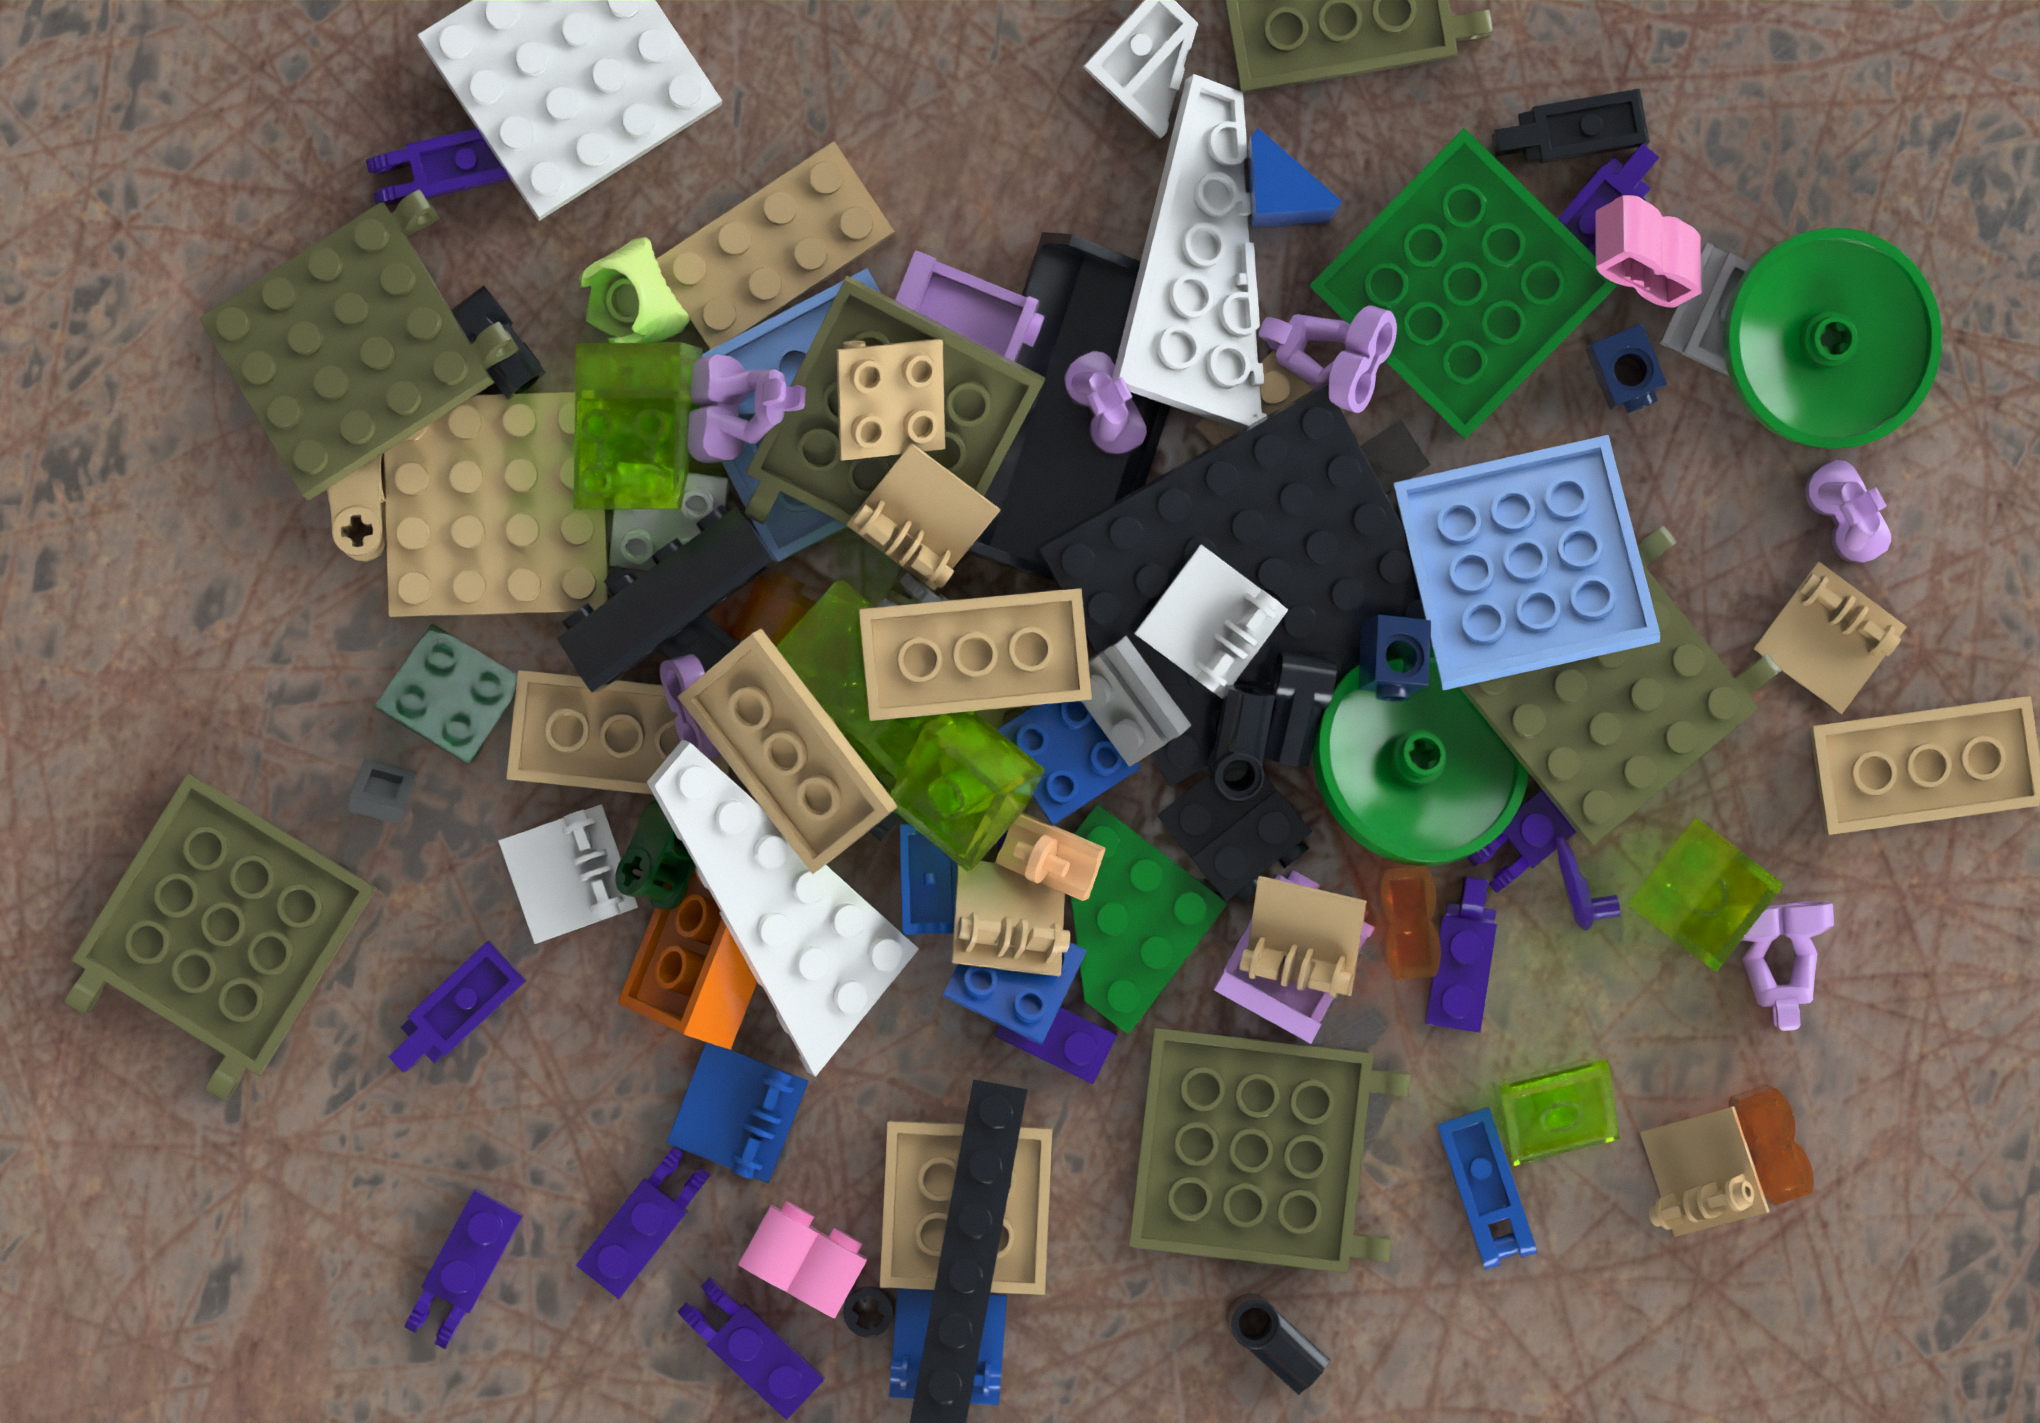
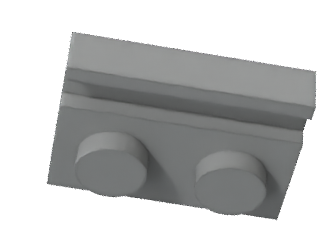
(1699, 322)
(1131, 703)

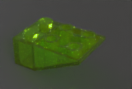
(635, 443)
(829, 661)

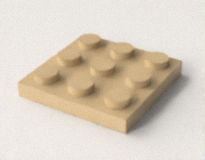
(918, 1198)

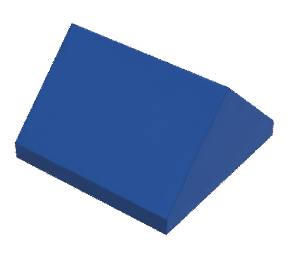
(1283, 189)

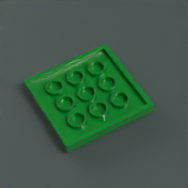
(1473, 278)

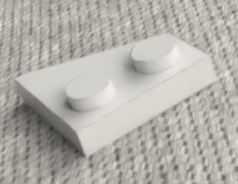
(1146, 61)

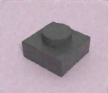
(382, 791)

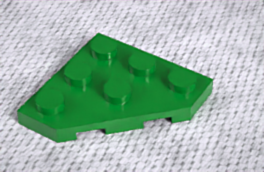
(1137, 921)

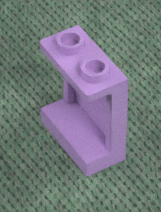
(971, 306)
(1285, 1006)

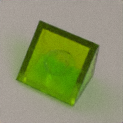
(1557, 1109)

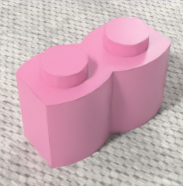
(1648, 251)
(803, 1259)

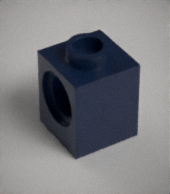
(1627, 344)
(1407, 637)

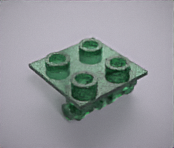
(449, 694)

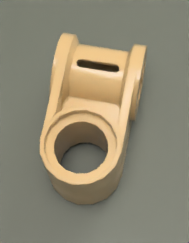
(356, 500)

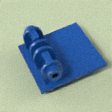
(1072, 751)
(1015, 998)
(737, 1112)
(910, 1331)

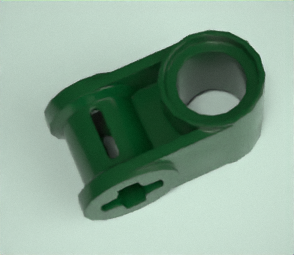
(660, 858)

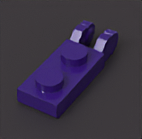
(440, 166)
(1531, 834)
(639, 1228)
(466, 1262)
(755, 1351)

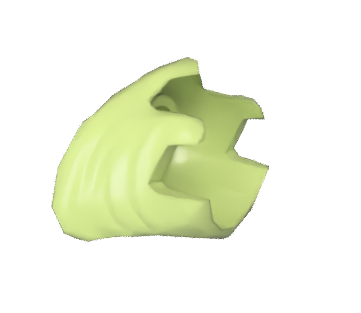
(632, 296)

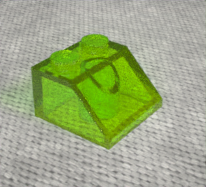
(964, 785)
(1705, 895)

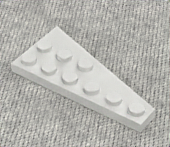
(1196, 285)
(800, 932)

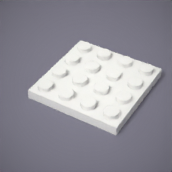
(568, 87)

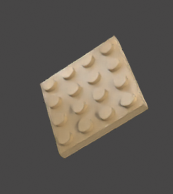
(489, 516)

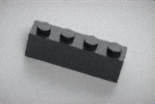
(666, 599)

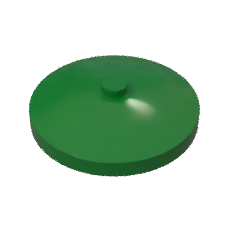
(1832, 338)
(1415, 775)

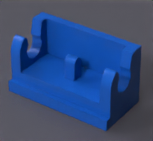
(926, 885)

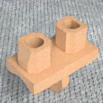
(1051, 856)

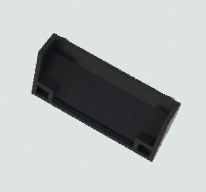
(1052, 467)

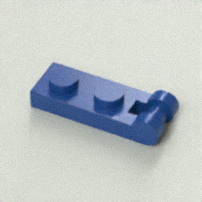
(1486, 1185)

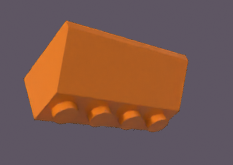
(691, 971)

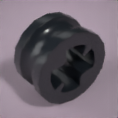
(852, 1315)

